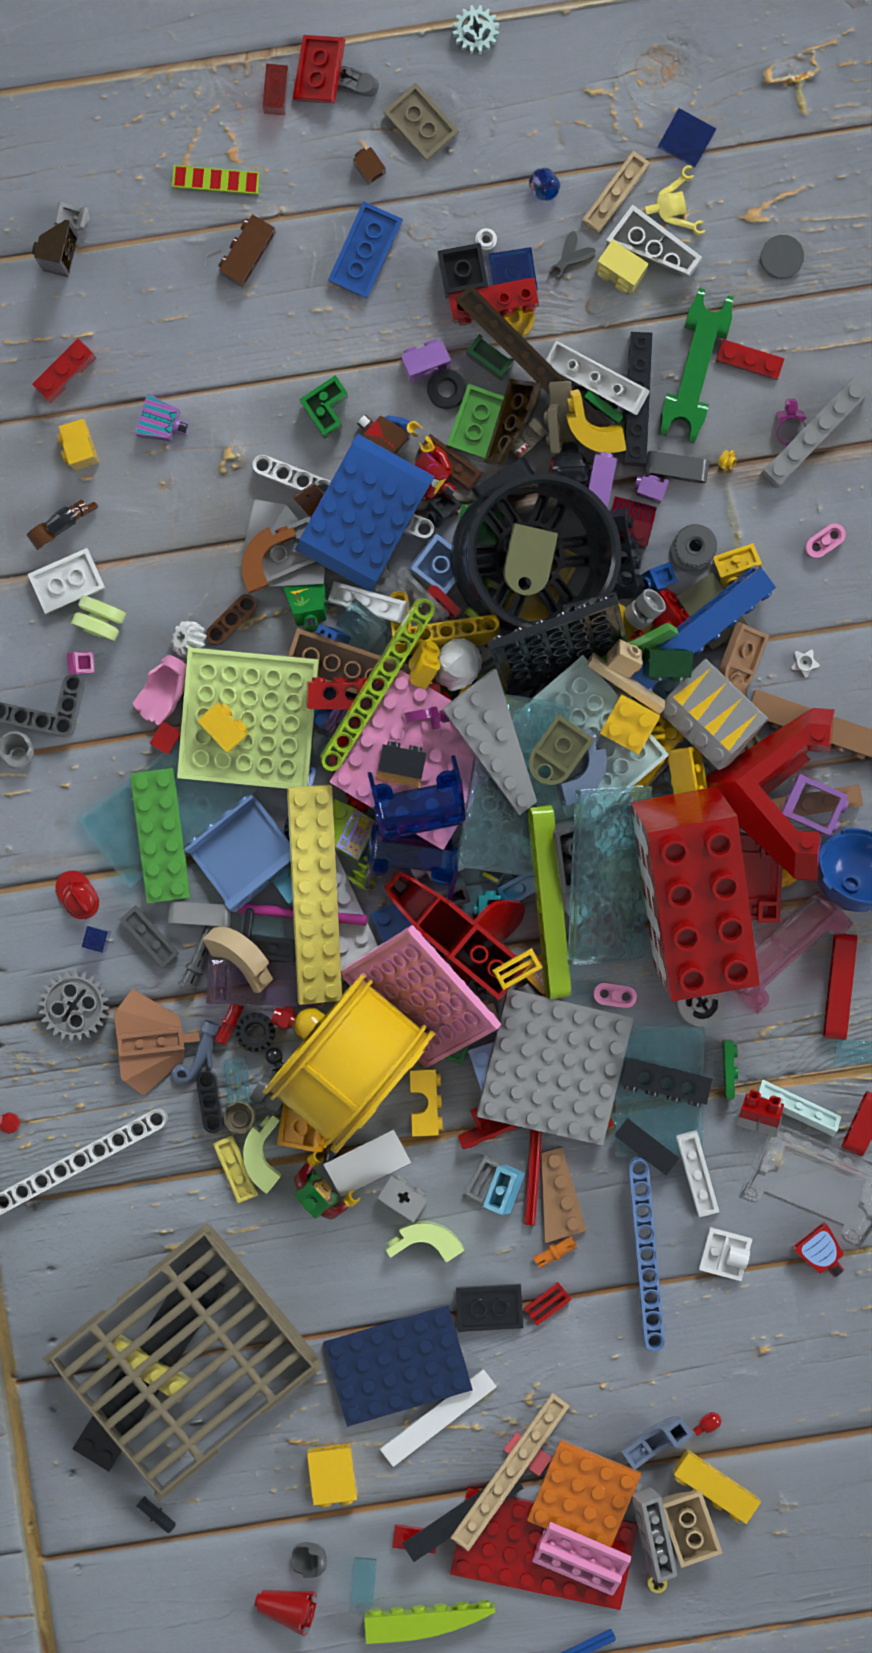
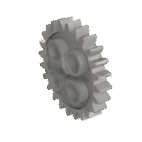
(90, 1016)

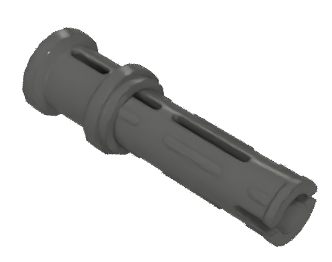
(194, 968)

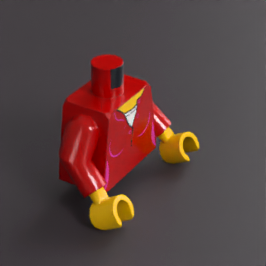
(436, 463)

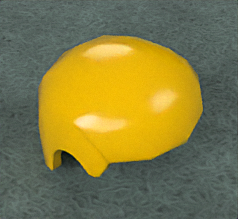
(306, 1021)

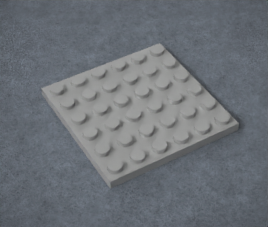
(554, 1066)

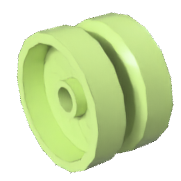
(98, 618)

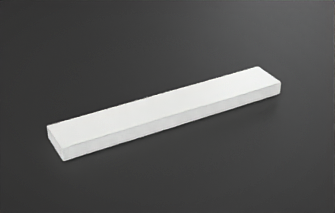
(436, 1419)

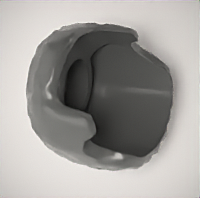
(309, 1559)

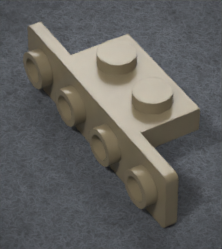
(555, 416)

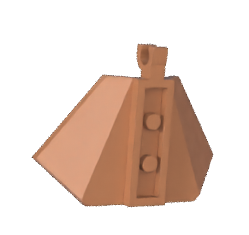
(148, 1041)

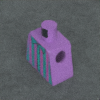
(160, 420)

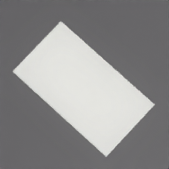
(367, 1163)

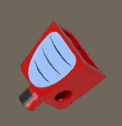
(821, 1250)

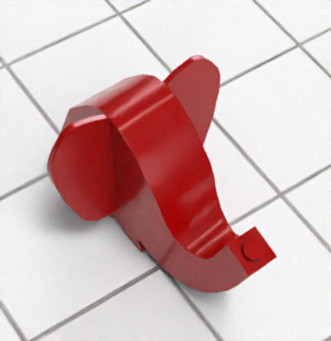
(468, 944)

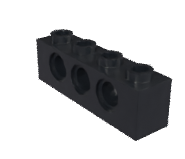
(627, 586)
(698, 1095)

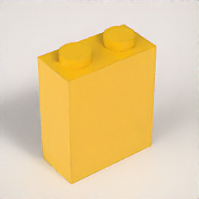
(332, 1475)

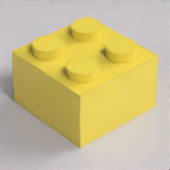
(621, 267)

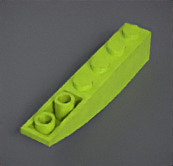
(422, 1622)

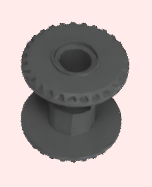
(698, 535)

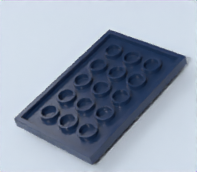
(397, 1365)

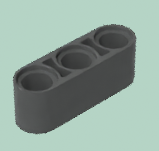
(677, 467)

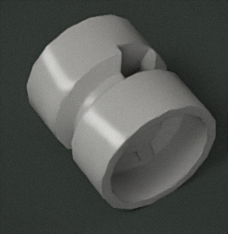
(645, 609)

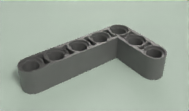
(53, 719)

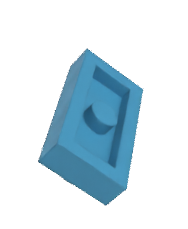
(517, 889)

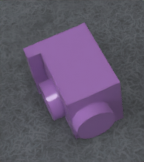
(651, 488)

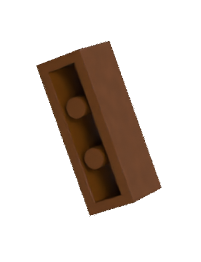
(246, 250)

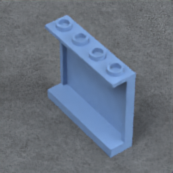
(242, 852)

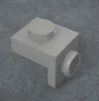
(78, 216)

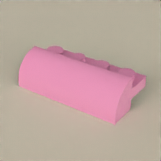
(581, 1558)

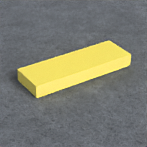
(234, 1168)

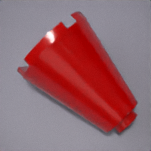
(288, 1608)

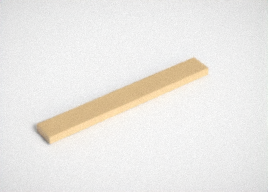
(510, 1472)

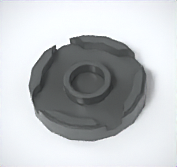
(782, 256)

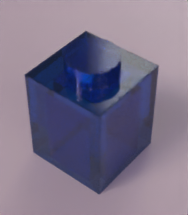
(96, 938)

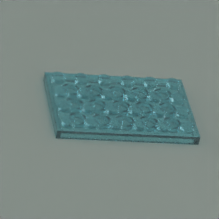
(661, 1118)

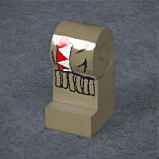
(528, 439)

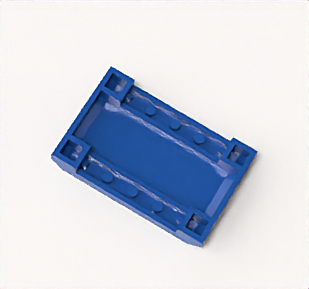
(364, 512)

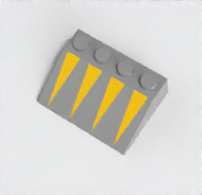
(713, 715)

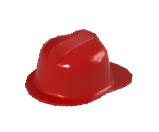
(77, 894)

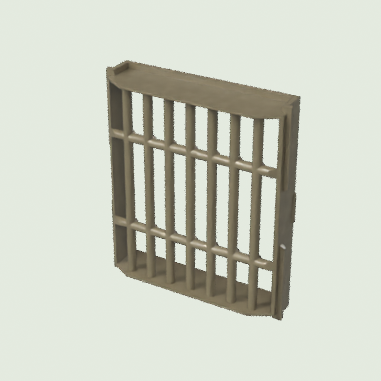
(218, 1333)

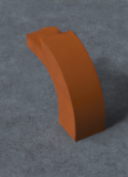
(254, 555)

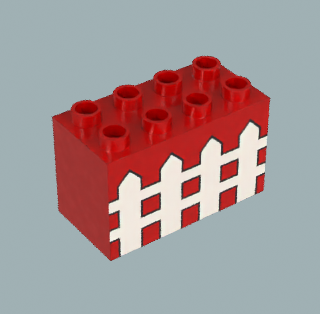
(695, 893)

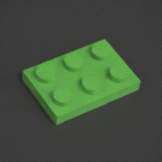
(475, 421)

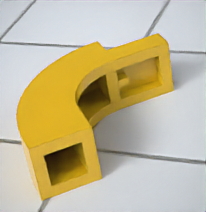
(600, 439)

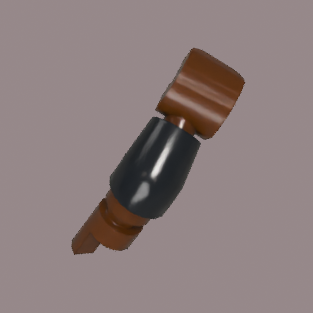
(59, 523)

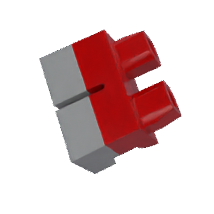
(767, 1110)

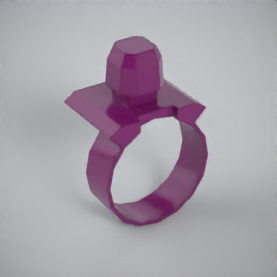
(791, 411)
(431, 713)

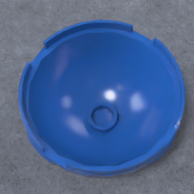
(847, 869)

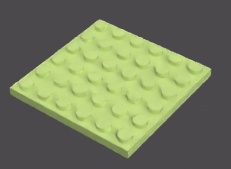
(268, 698)

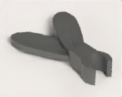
(569, 256)

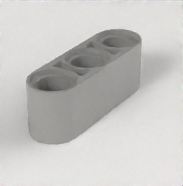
(199, 913)

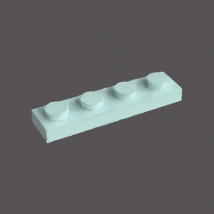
(802, 1109)

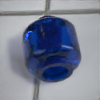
(544, 184)

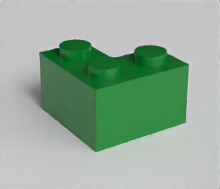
(320, 403)

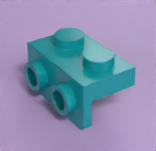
(483, 900)

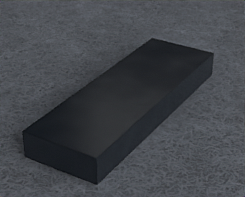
(646, 1146)

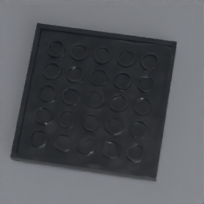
(550, 646)

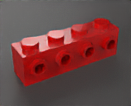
(503, 297)

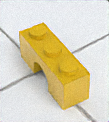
(426, 1082)

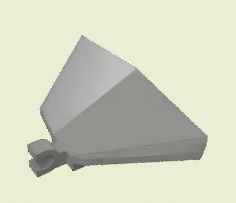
(275, 516)

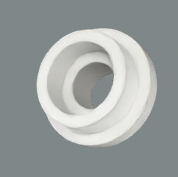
(486, 233)

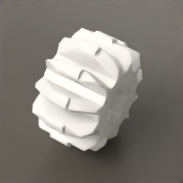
(188, 635)

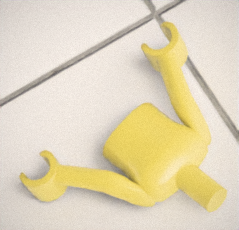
(674, 204)

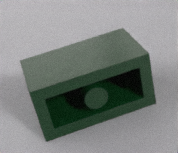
(667, 663)

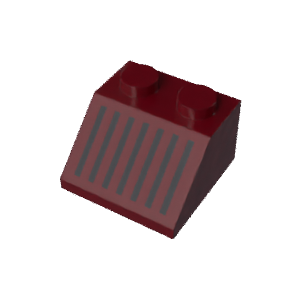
(643, 519)

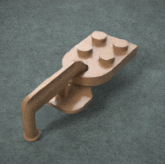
(743, 655)

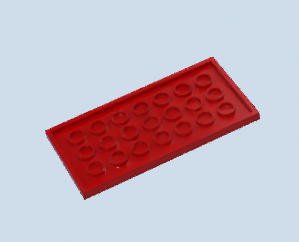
(506, 1554)

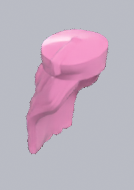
(162, 690)

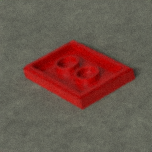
(319, 69)

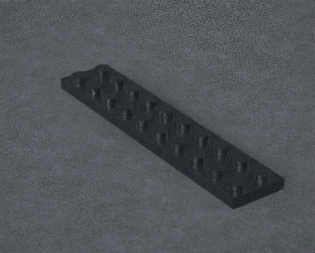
(95, 1441)

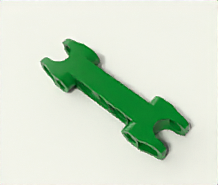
(706, 328)

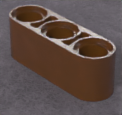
(228, 630)

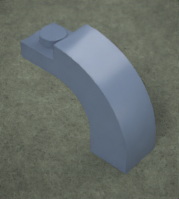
(589, 775)
(665, 1434)

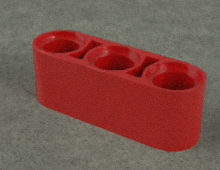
(860, 1129)

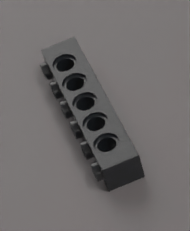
(637, 425)

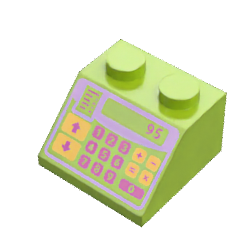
(350, 830)

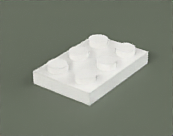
(66, 581)

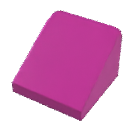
(80, 663)

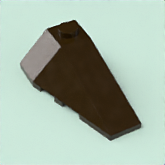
(515, 412)

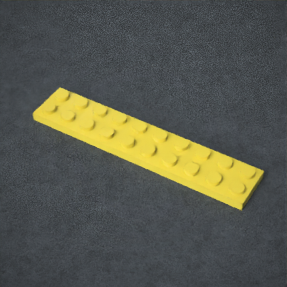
(314, 893)

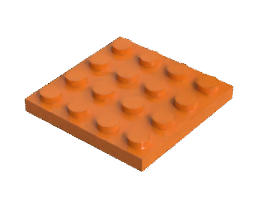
(584, 1493)

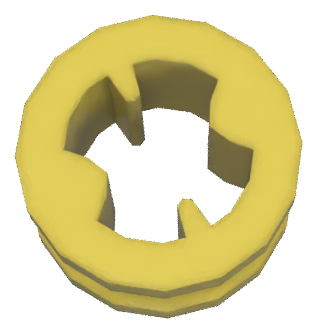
(659, 1589)

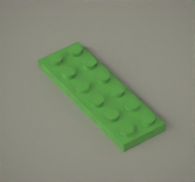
(160, 835)

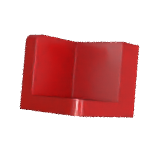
(165, 738)

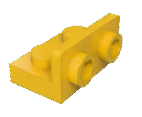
(735, 563)

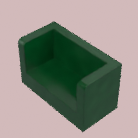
(489, 358)

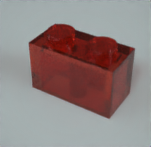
(275, 89)

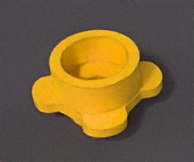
(727, 460)

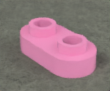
(824, 540)
(615, 995)

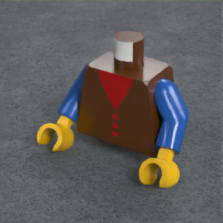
(388, 431)

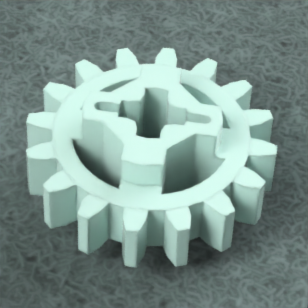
(484, 28)

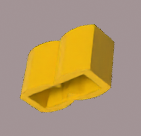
(424, 664)

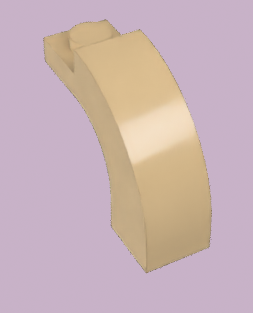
(242, 952)

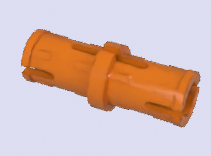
(555, 1252)

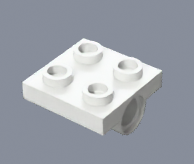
(725, 1254)

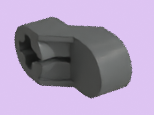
(366, 84)

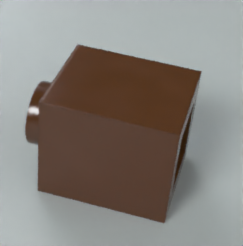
(369, 165)

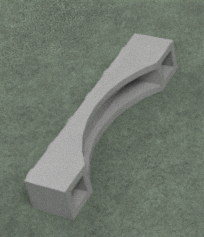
(815, 432)

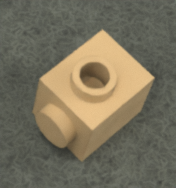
(624, 658)

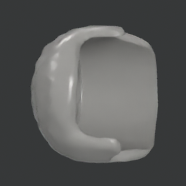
(16, 749)

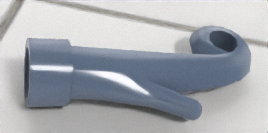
(203, 1054)

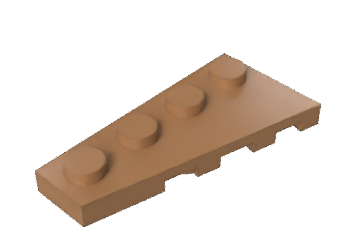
(560, 1201)

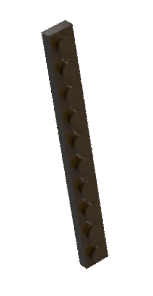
(517, 346)

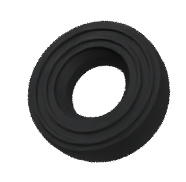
(446, 375)

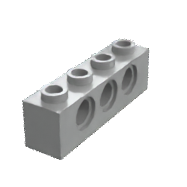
(654, 1535)

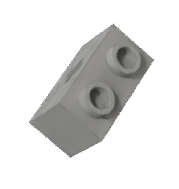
(391, 1197)

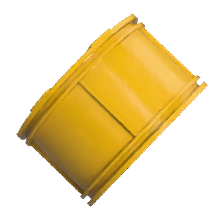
(349, 1063)

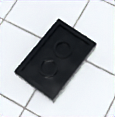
(489, 1307)

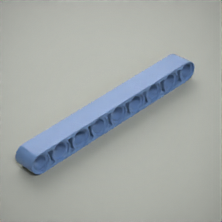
(646, 1264)

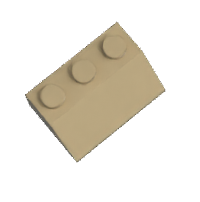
(690, 1527)

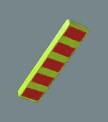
(216, 180)

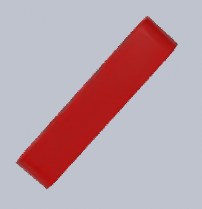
(840, 986)

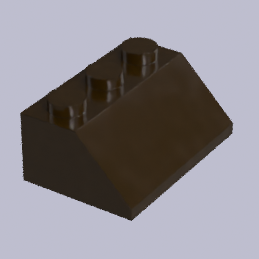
(56, 249)

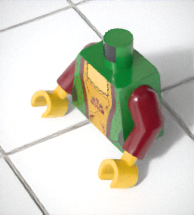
(317, 1195)

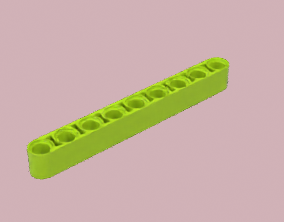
(377, 673)
(549, 903)

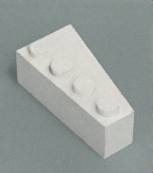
(654, 243)

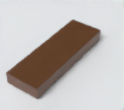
(462, 470)

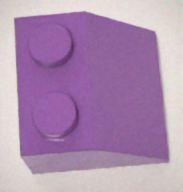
(425, 360)

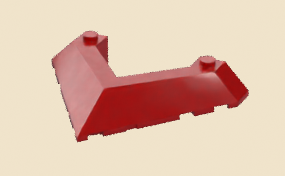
(756, 813)

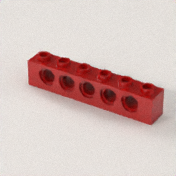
(316, 687)

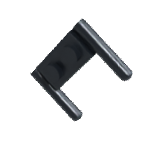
(272, 947)

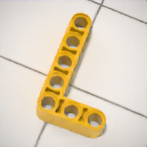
(456, 629)

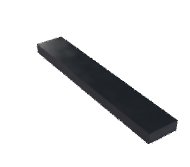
(444, 1527)

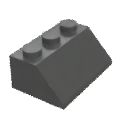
(563, 843)

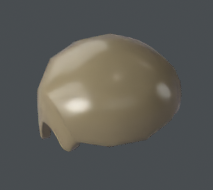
(239, 1117)

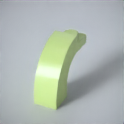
(255, 1163)
(429, 1232)

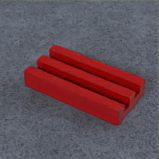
(527, 1308)

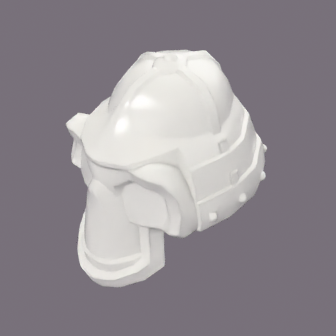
(458, 664)

